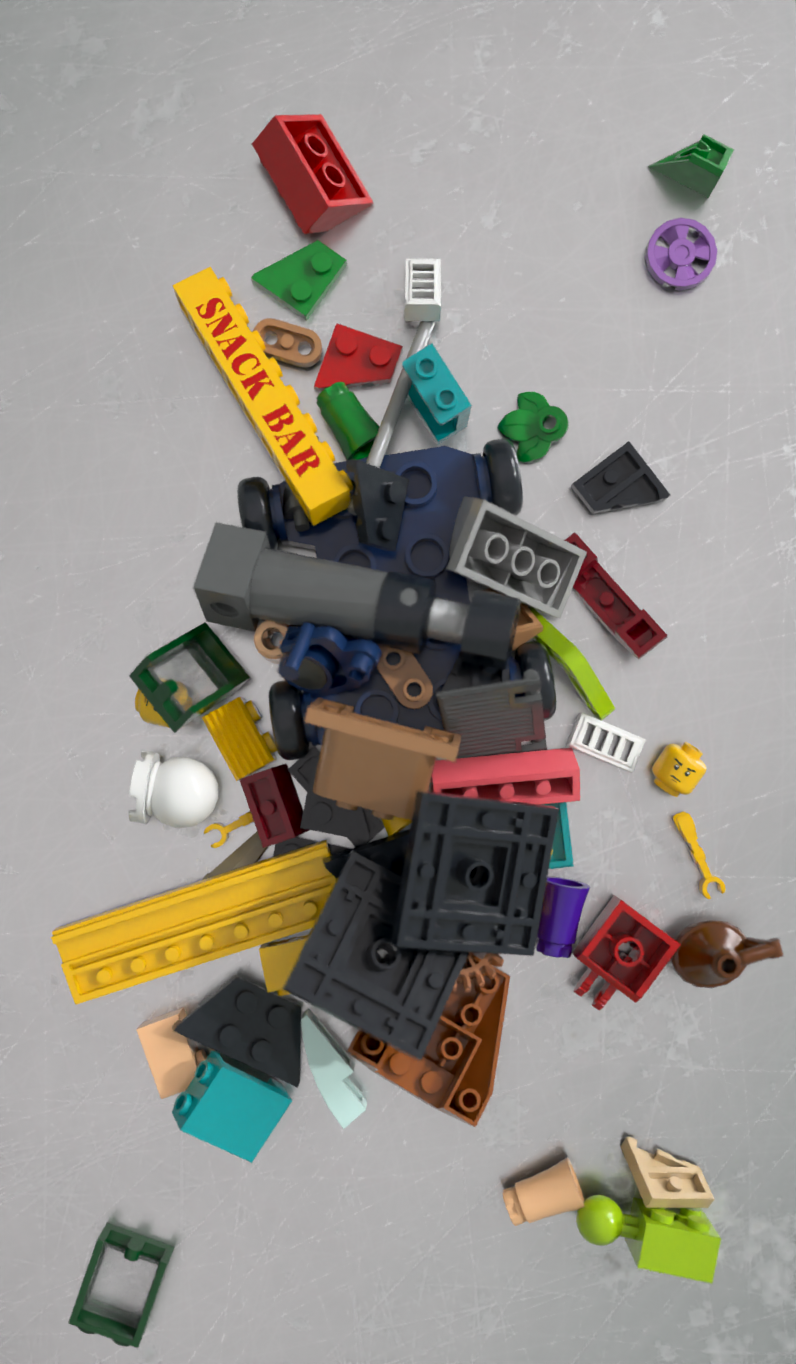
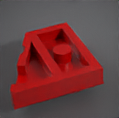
(357, 359)

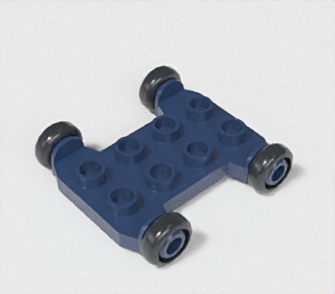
(434, 494)

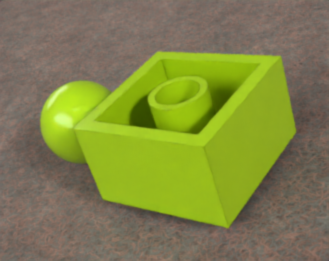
(659, 1239)

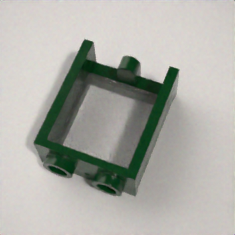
(188, 676)
(121, 1285)

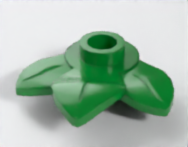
(528, 426)

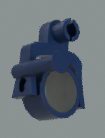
(315, 656)

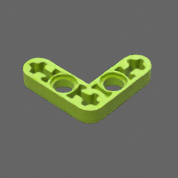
(575, 667)

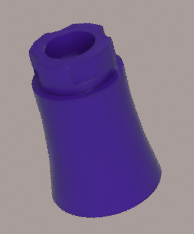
(560, 916)

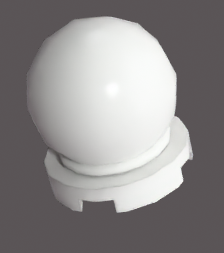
(175, 791)

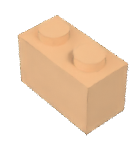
(169, 1054)

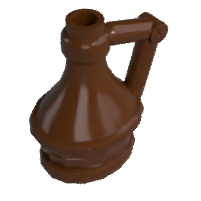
(718, 953)

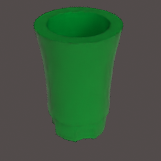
(348, 420)

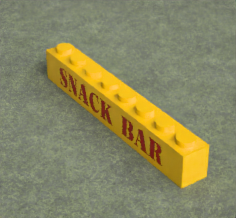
(263, 396)

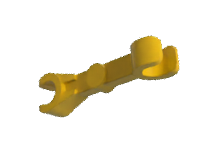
(243, 820)
(686, 828)

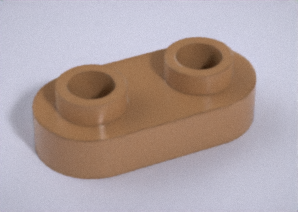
(289, 342)
(402, 675)

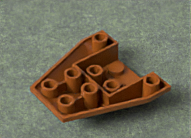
(461, 1055)

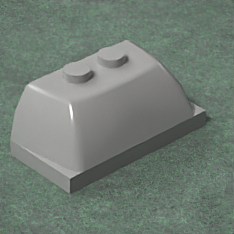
(513, 556)

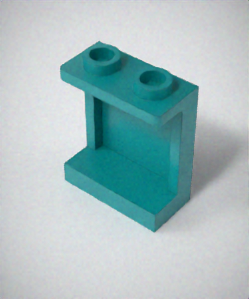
(436, 394)
(230, 1107)

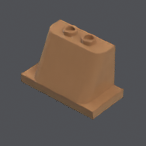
(375, 760)

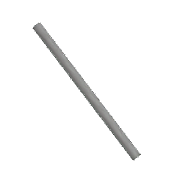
(396, 402)

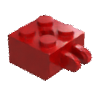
(626, 972)

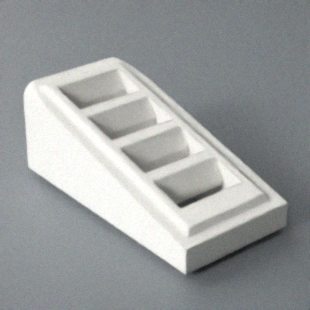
(422, 308)
(579, 730)

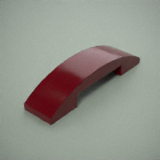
(613, 607)

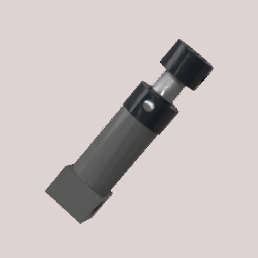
(396, 610)

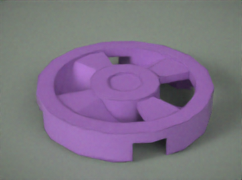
(680, 253)

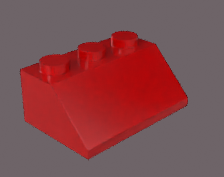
(311, 171)

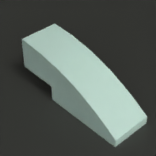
(331, 1071)

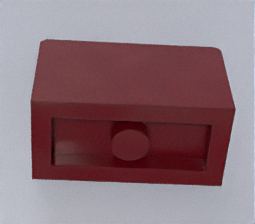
(273, 805)

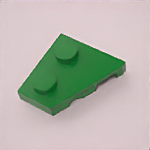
(302, 277)

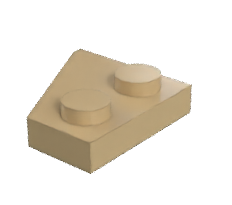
(665, 1180)

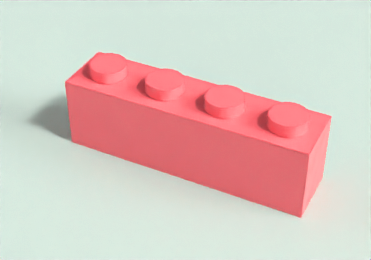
(514, 777)

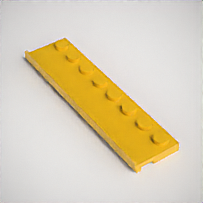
(194, 923)

